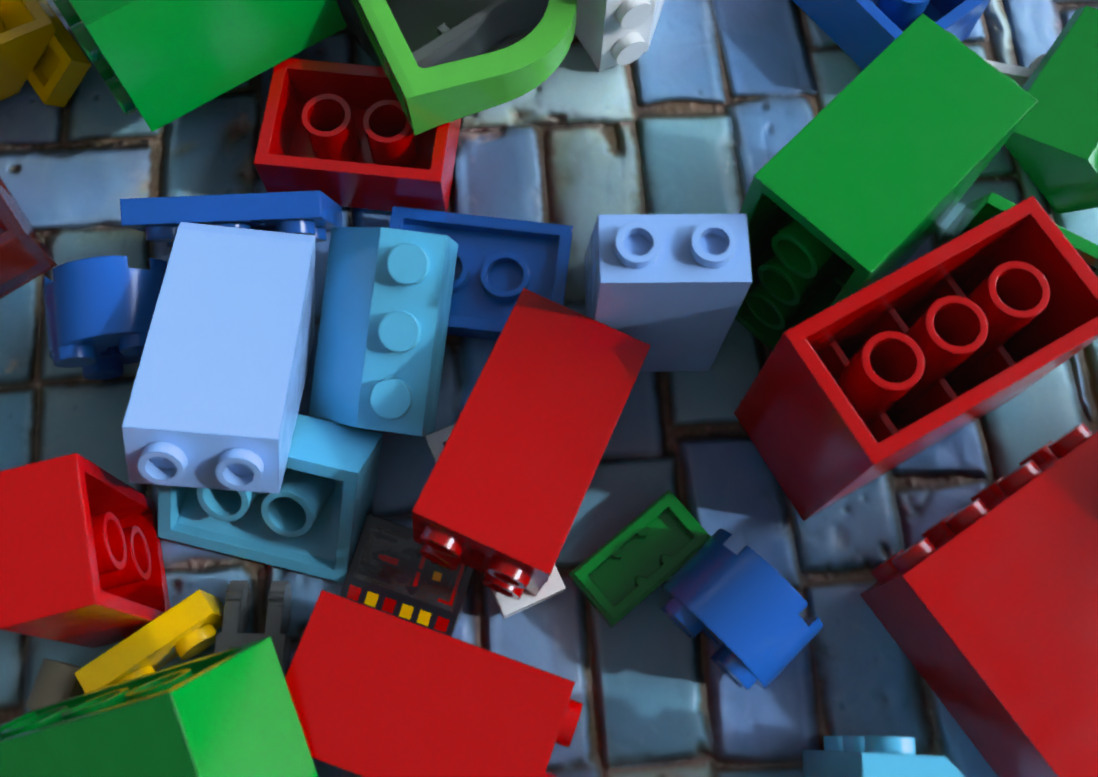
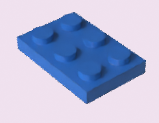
(274, 211)
(494, 264)

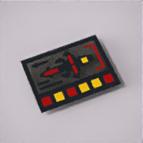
(399, 581)

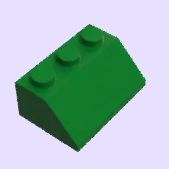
(1060, 133)

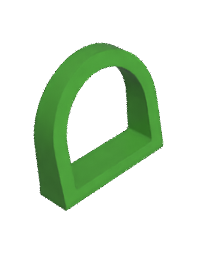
(471, 84)

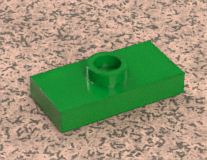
(639, 558)

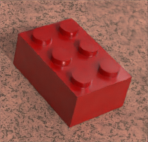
(348, 137)
(77, 554)

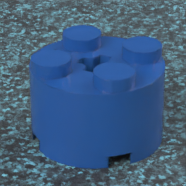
(100, 313)
(741, 609)

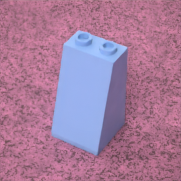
(669, 282)
(224, 361)

